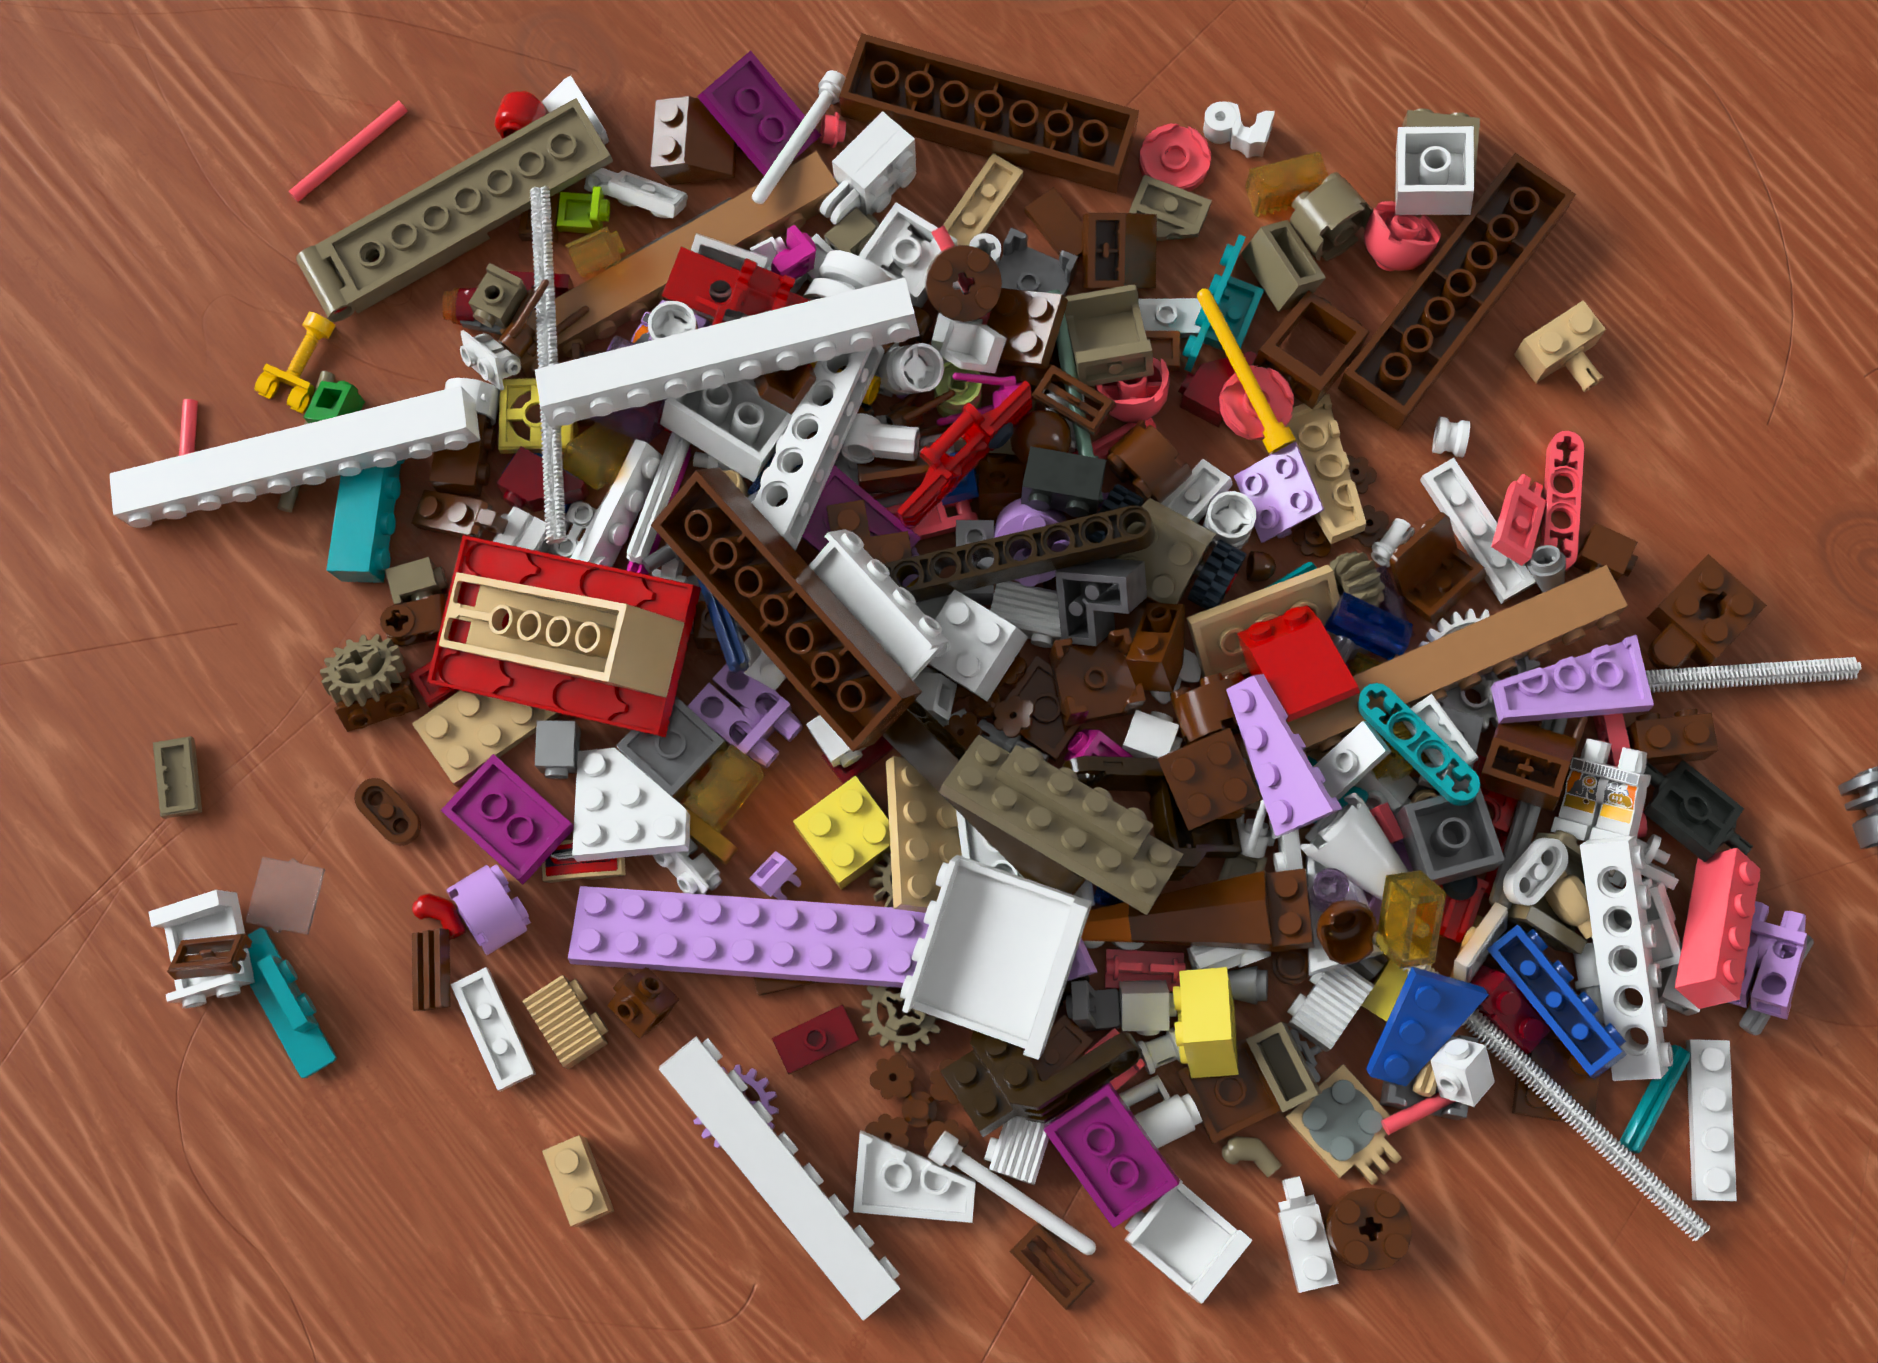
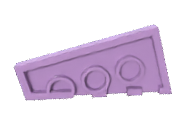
(1285, 777)

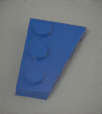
(1421, 1023)

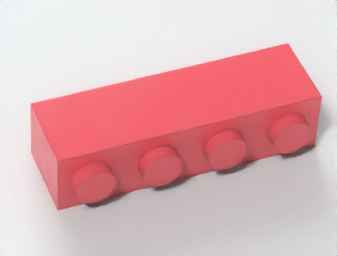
(1718, 929)

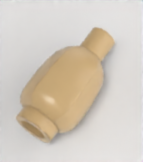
(1570, 902)

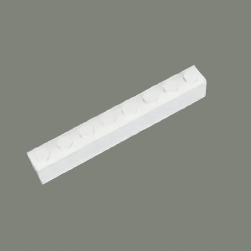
(779, 1176)

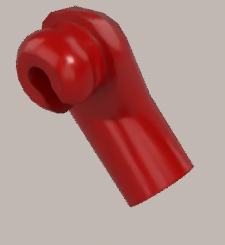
(440, 909)

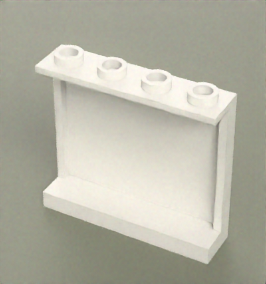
(878, 602)
(996, 953)

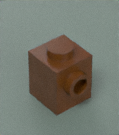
(1607, 548)

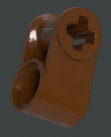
(421, 618)

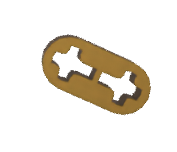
(711, 839)

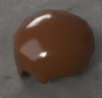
(1041, 430)
(1347, 931)

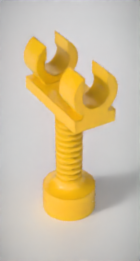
(301, 395)

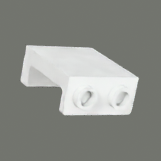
(203, 917)
(1187, 1241)

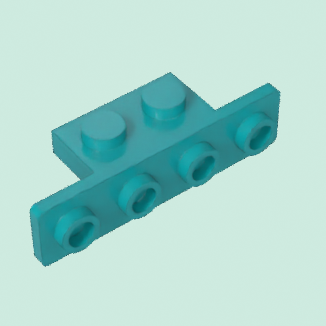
(1235, 300)
(287, 1007)

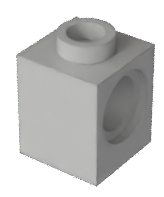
(557, 748)

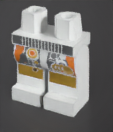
(1602, 797)

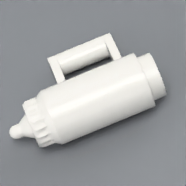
(1167, 1119)

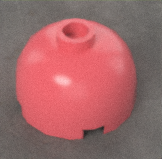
(1399, 240)
(1138, 397)

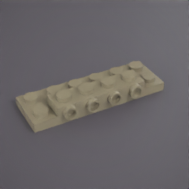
(1064, 820)

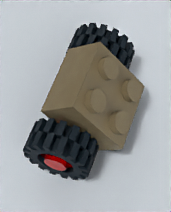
(1177, 554)

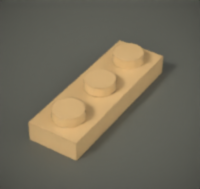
(983, 199)

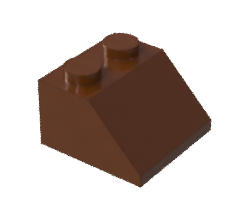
(690, 143)

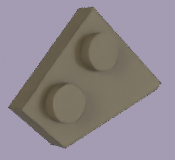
(1177, 210)

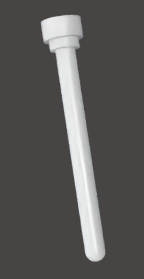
(829, 93)
(949, 1152)

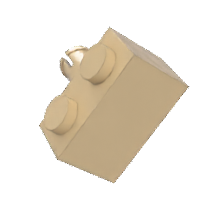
(1562, 345)

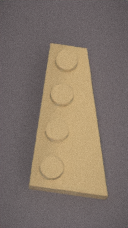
(1328, 466)

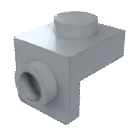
(1092, 1008)

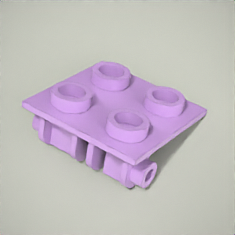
(1280, 492)

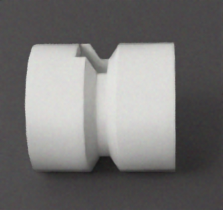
(671, 319)
(911, 369)
(1231, 518)

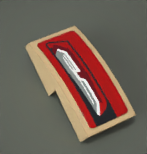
(563, 867)

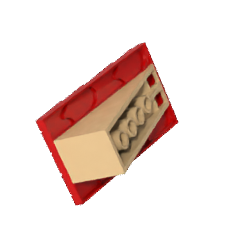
(564, 635)

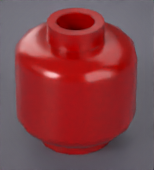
(517, 111)

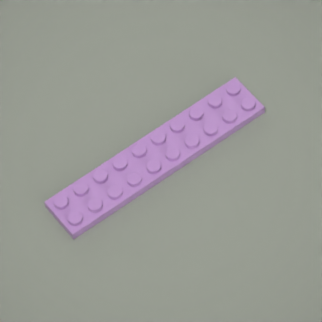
(745, 936)

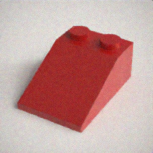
(1298, 662)

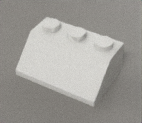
(729, 425)

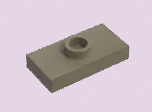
(177, 777)

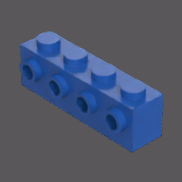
(1550, 993)

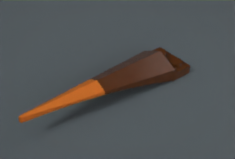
(1237, 913)

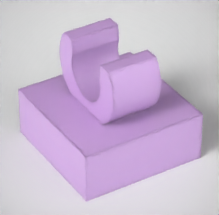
(773, 874)

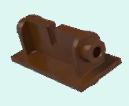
(389, 706)

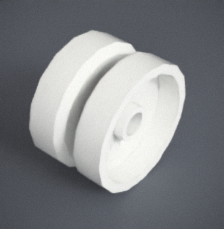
(844, 273)

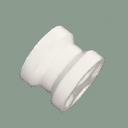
(1451, 437)

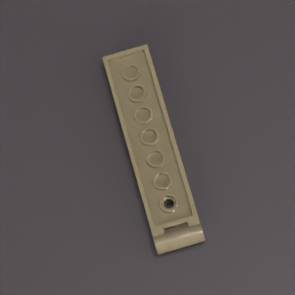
(450, 212)

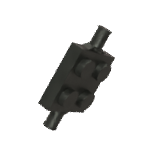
(1694, 811)

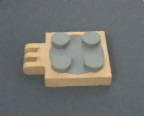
(1345, 1126)

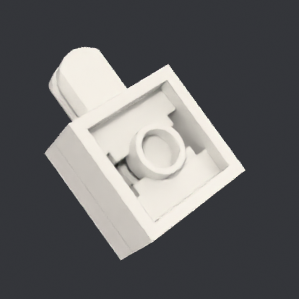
(871, 169)
(904, 249)

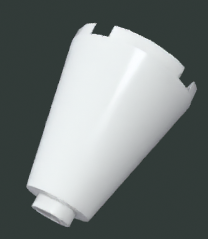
(1354, 845)

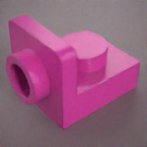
(798, 257)
(1093, 743)

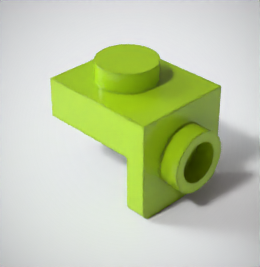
(582, 211)

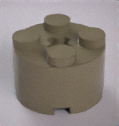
(1329, 217)

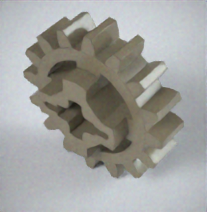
(362, 670)
(894, 1025)

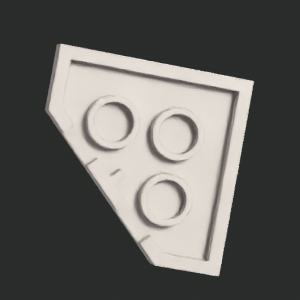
(623, 811)

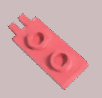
(1519, 520)

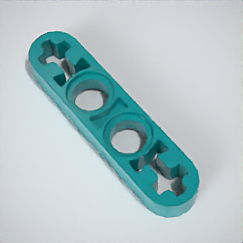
(1423, 739)

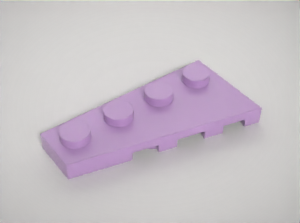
(1589, 685)

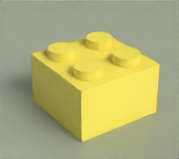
(846, 832)
(1206, 1022)

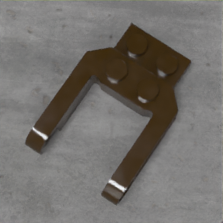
(1211, 840)
(1002, 1083)

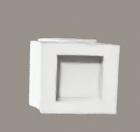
(1225, 125)

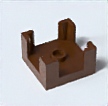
(1095, 680)

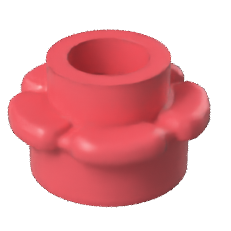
(832, 129)

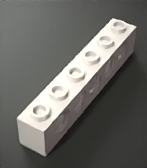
(820, 451)
(1624, 855)

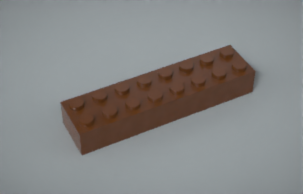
(990, 112)
(1456, 291)
(786, 608)

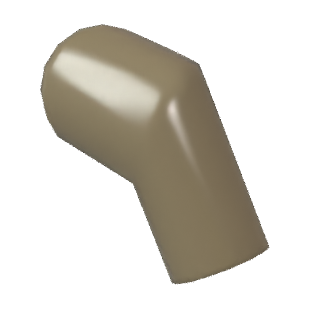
(1250, 1150)

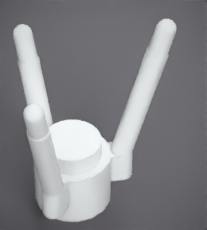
(1254, 833)

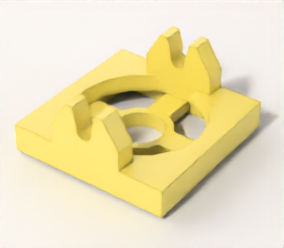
(508, 440)

